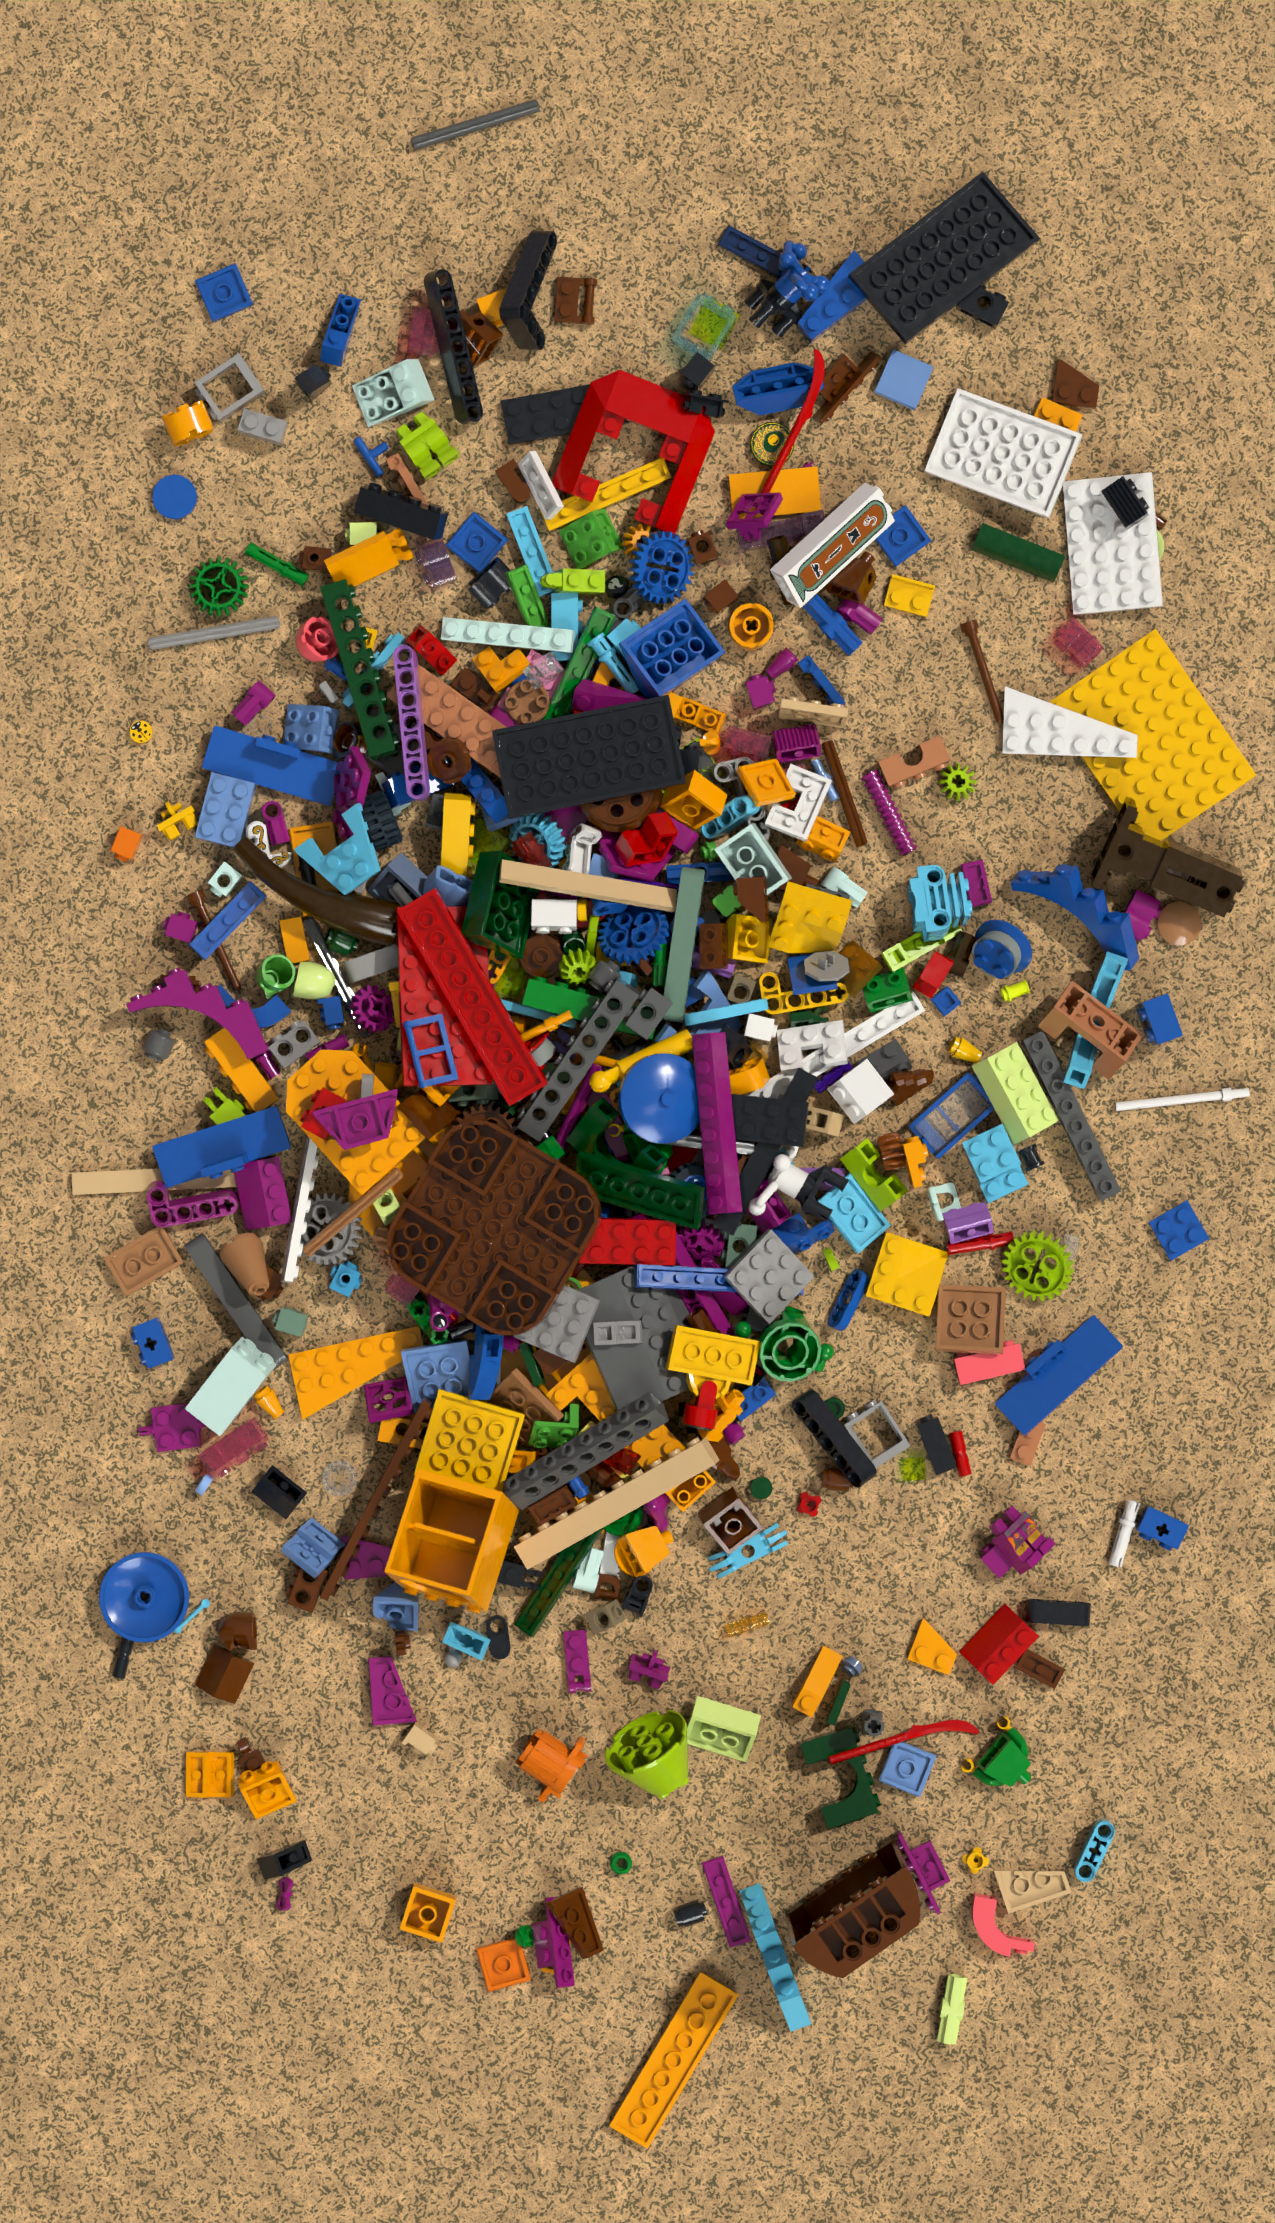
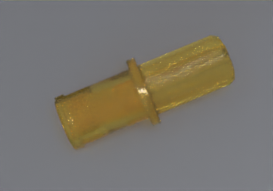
(747, 1624)

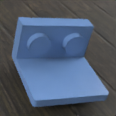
(311, 727)

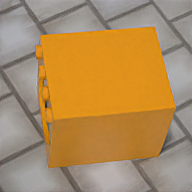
(451, 1541)

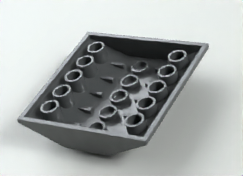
(637, 1367)

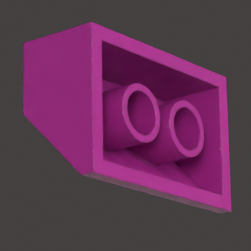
(262, 1193)

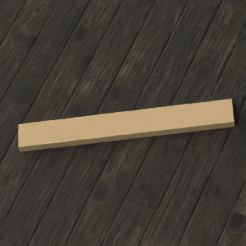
(588, 885)
(138, 1181)

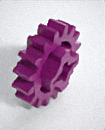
(372, 1009)
(702, 1242)

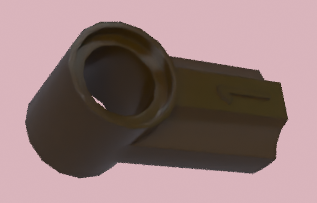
(960, 953)

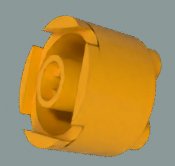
(188, 423)
(751, 639)

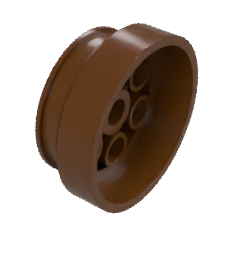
(632, 817)

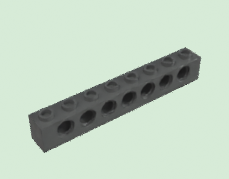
(1071, 1116)
(536, 1126)
(585, 1451)

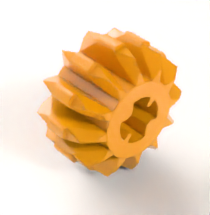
(633, 536)

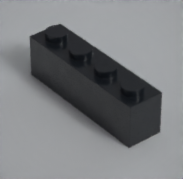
(401, 512)

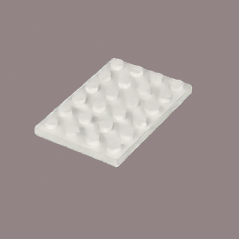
(1003, 453)
(1107, 563)

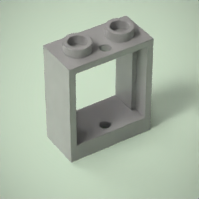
(213, 410)
(891, 1451)

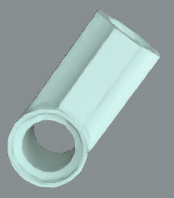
(840, 882)
(587, 1574)

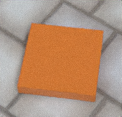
(503, 1964)

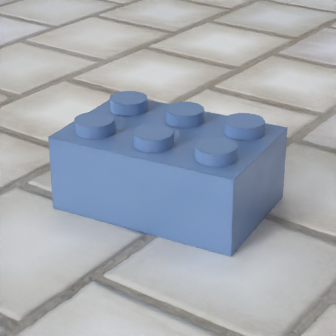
(225, 810)

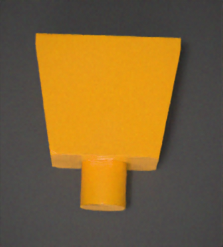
(645, 1548)

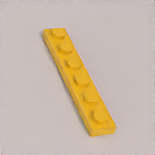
(611, 493)

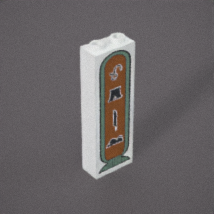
(832, 544)

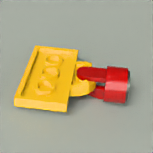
(710, 1366)

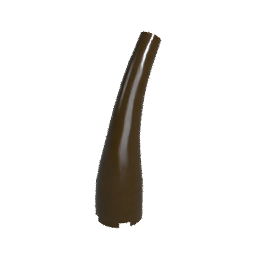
(351, 913)

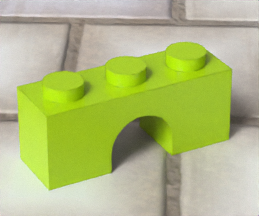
(880, 1189)

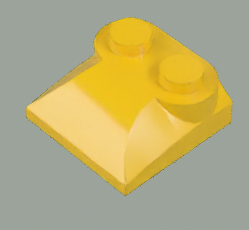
(748, 938)

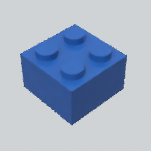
(1159, 1020)

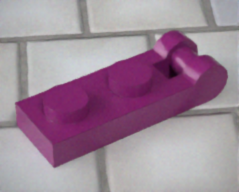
(577, 1660)

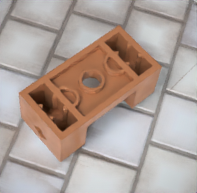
(1078, 1010)

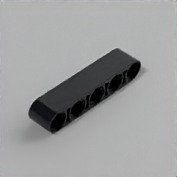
(834, 1438)

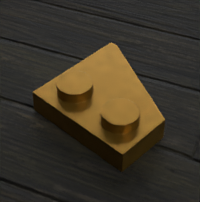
(862, 968)

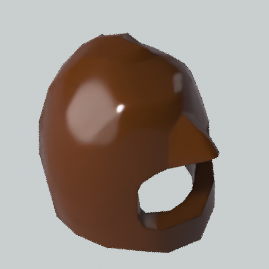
(238, 1630)

